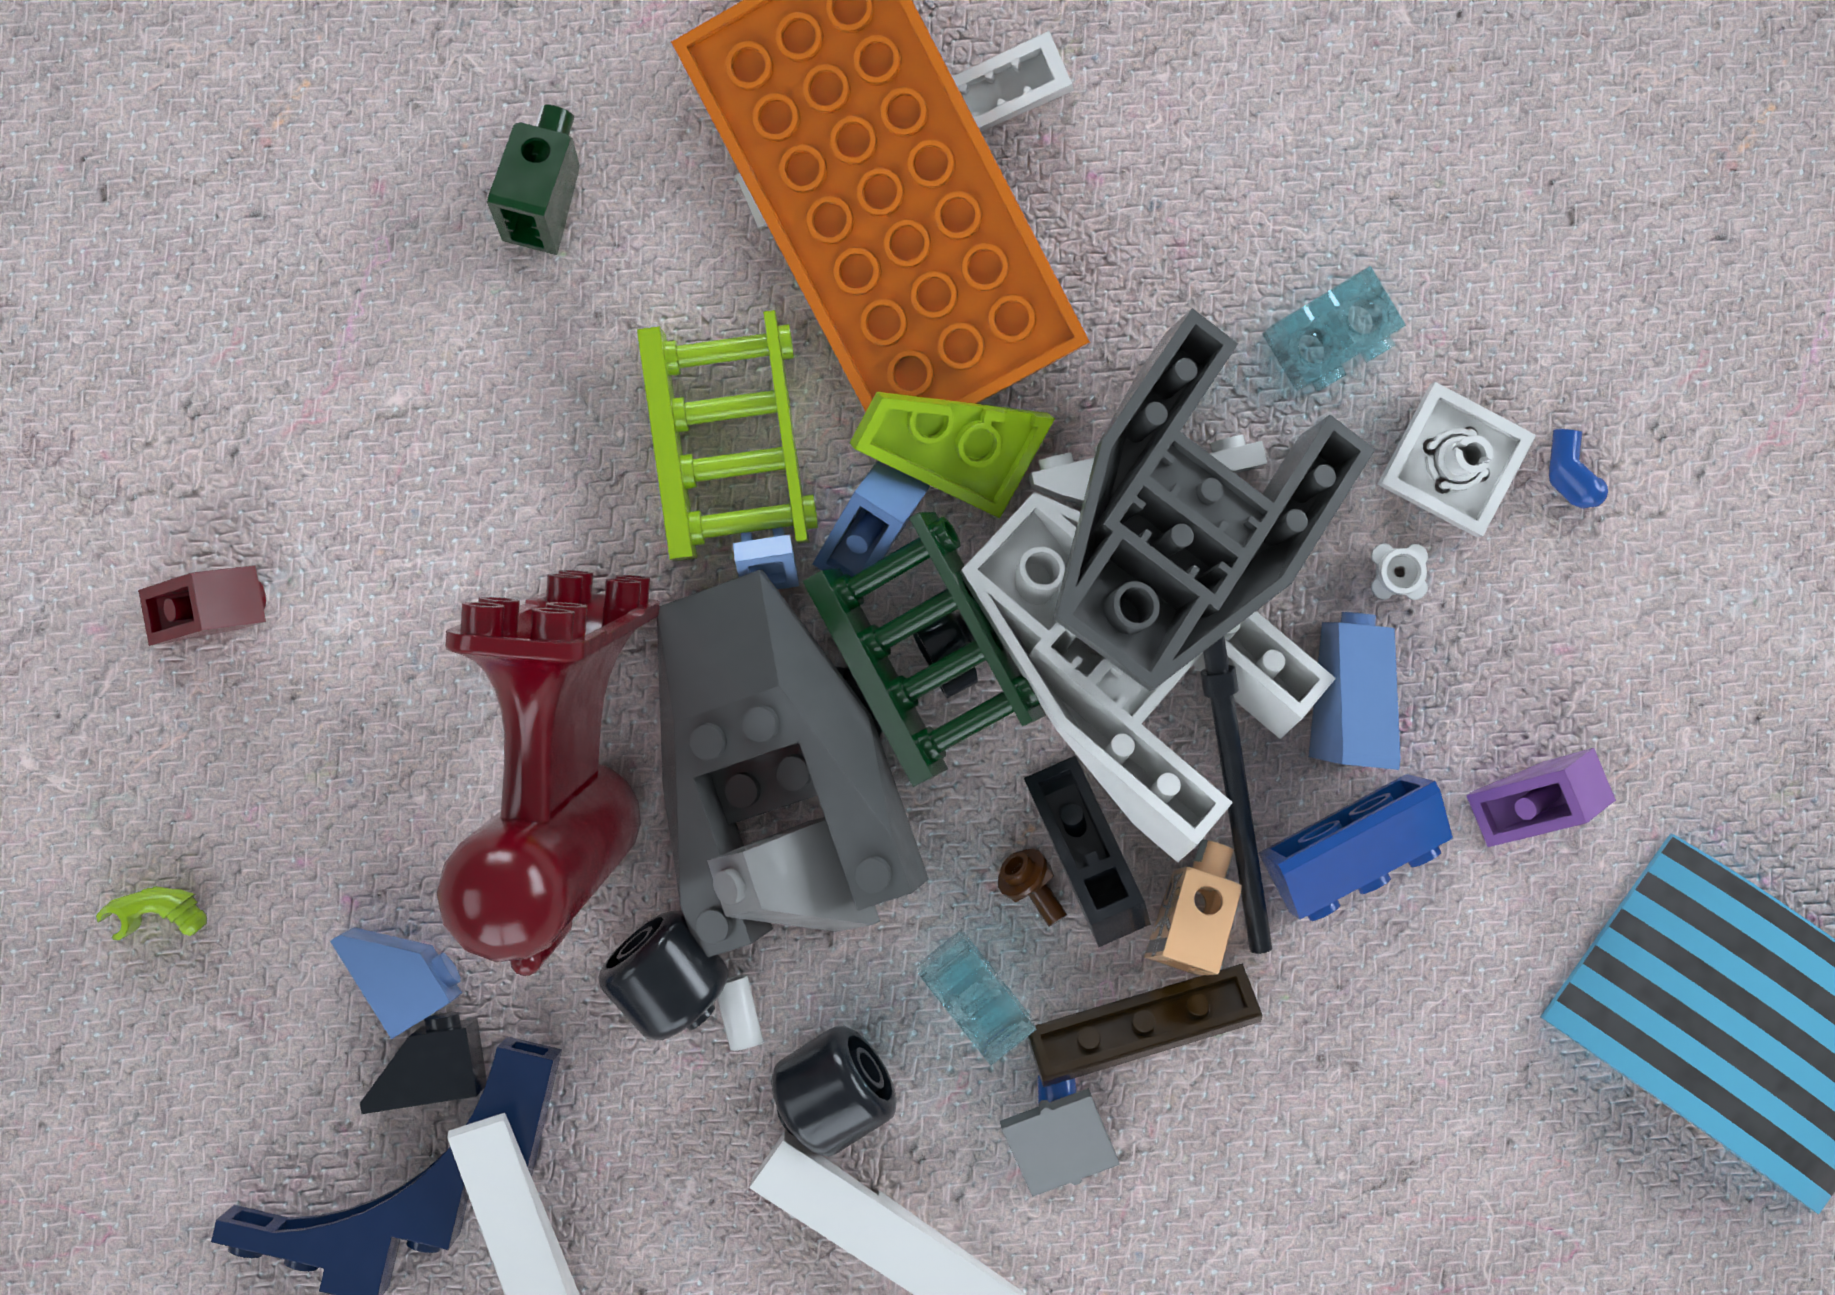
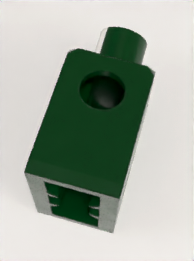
(536, 181)

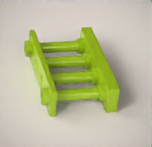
(673, 415)

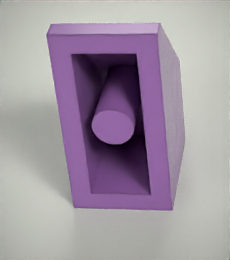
(1542, 798)

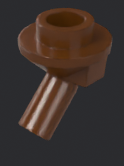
(1031, 880)

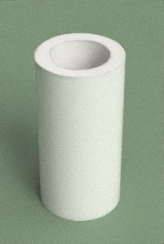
(739, 1014)

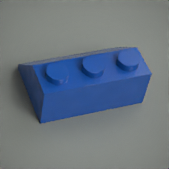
(1358, 846)

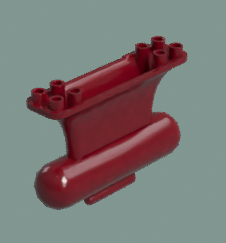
(562, 813)

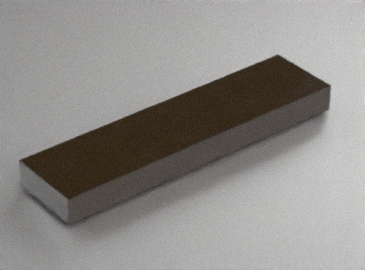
(1143, 1025)

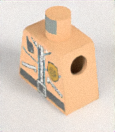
(1182, 933)

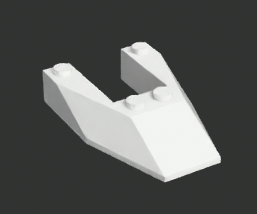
(1102, 707)

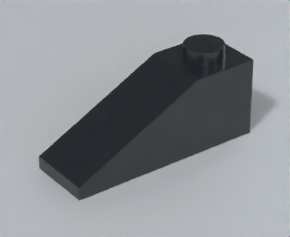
(1088, 851)

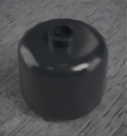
(663, 978)
(833, 1091)

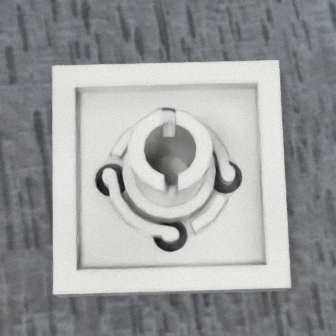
(1488, 450)

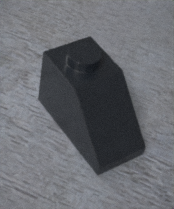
(431, 1066)

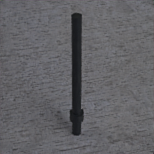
(1220, 685)

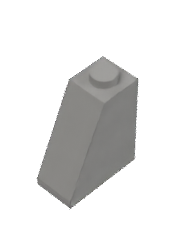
(789, 881)

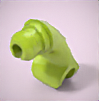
(173, 904)

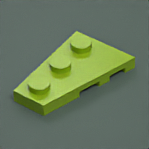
(954, 445)

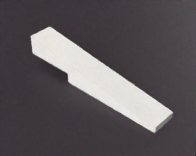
(998, 89)
(509, 1210)
(870, 1225)

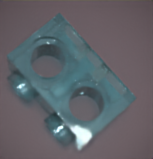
(1329, 323)
(976, 997)

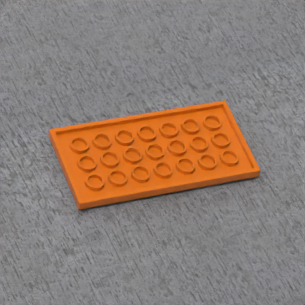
(881, 196)

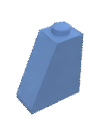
(1359, 711)

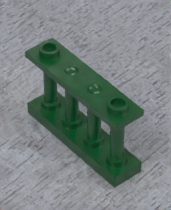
(868, 647)

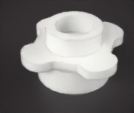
(1411, 559)

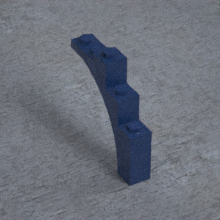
(428, 1211)

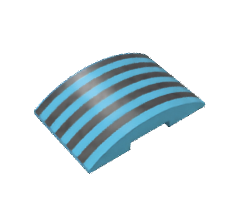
(1717, 1013)

